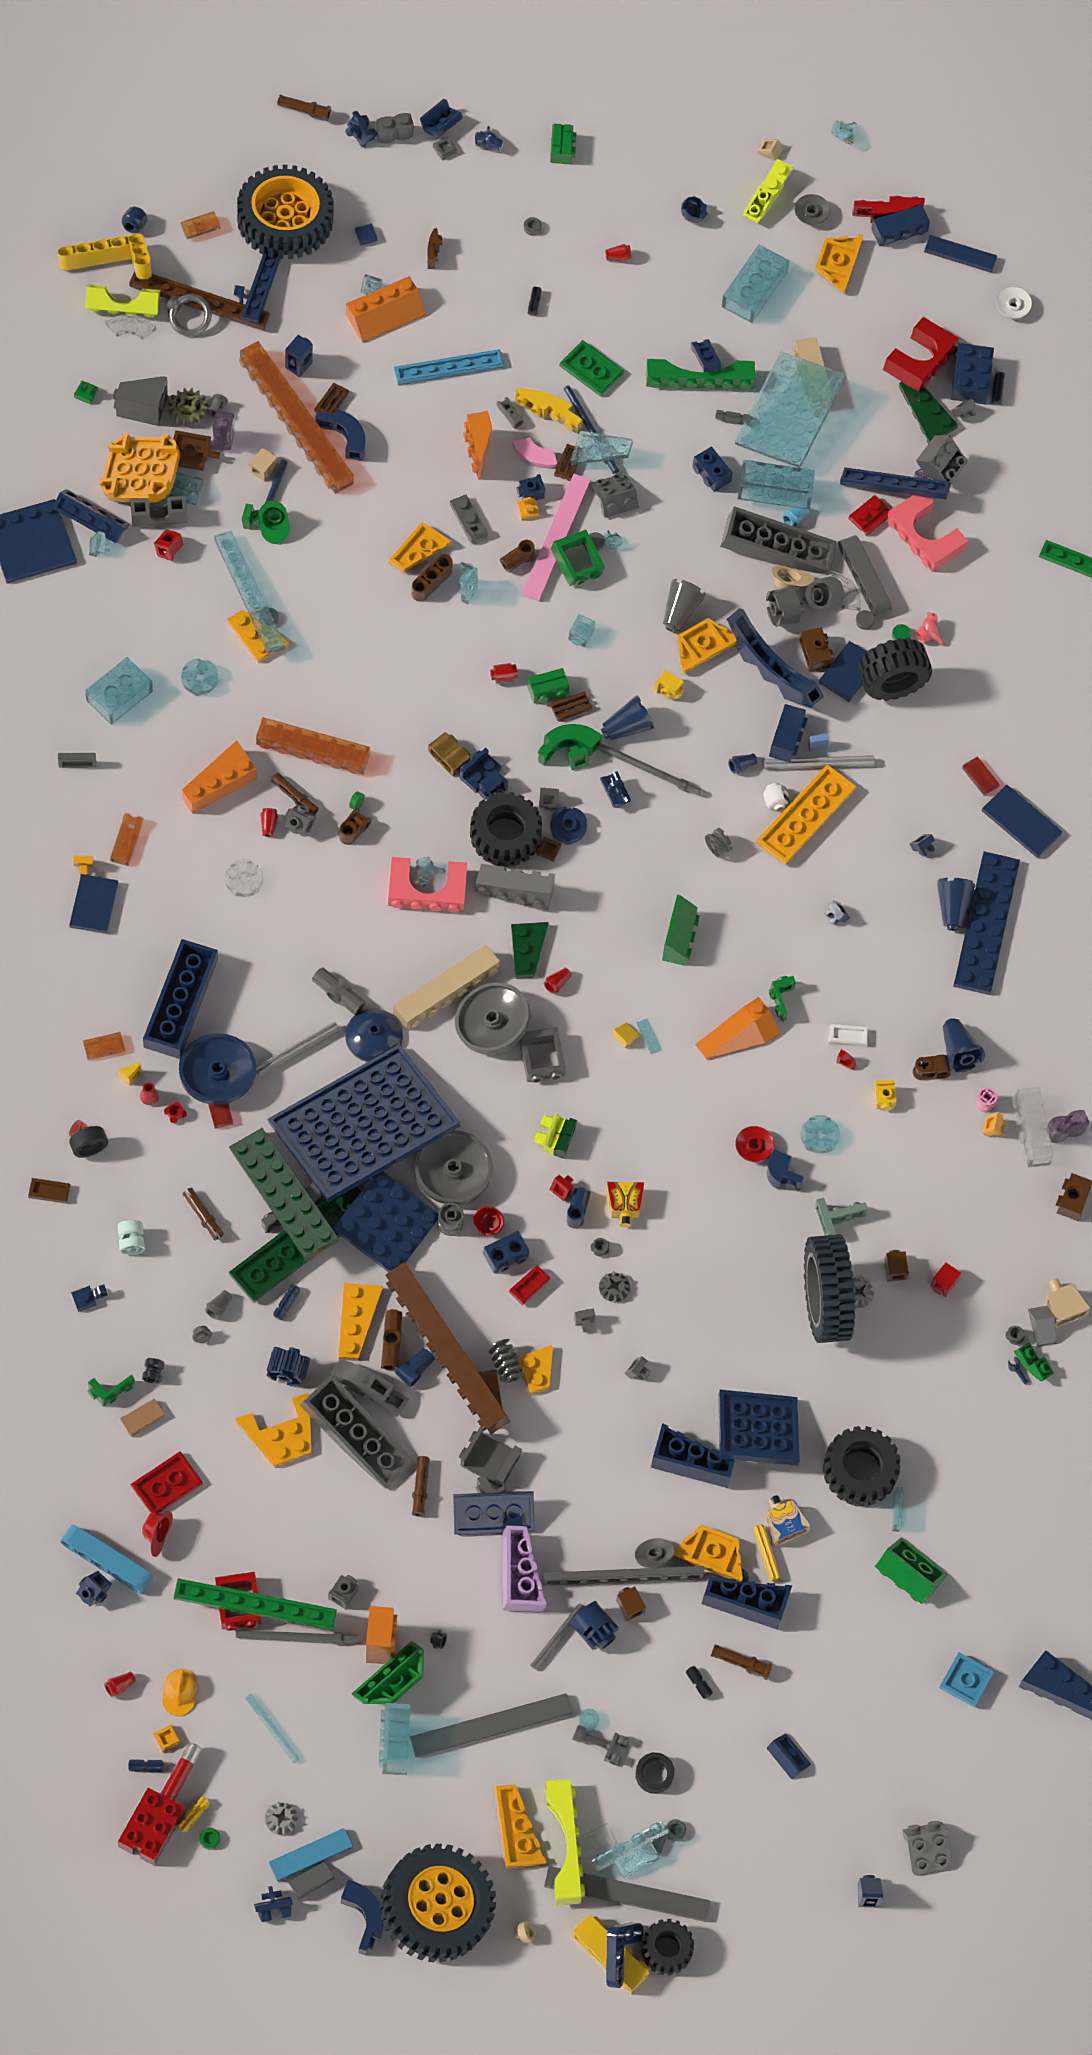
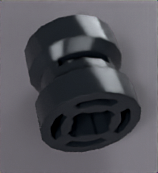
(153, 1370)

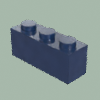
(900, 225)
(788, 733)

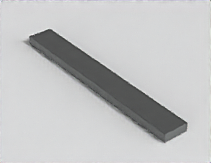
(623, 1575)
(490, 1725)
(638, 1896)

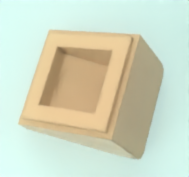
(770, 149)

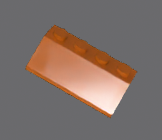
(385, 309)

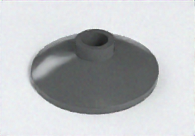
(815, 204)
(654, 1553)

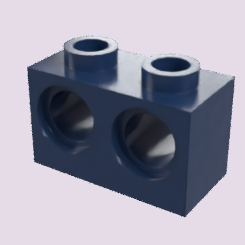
(503, 1248)

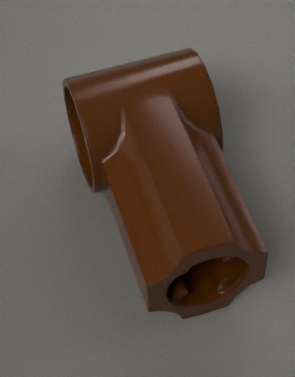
(517, 556)

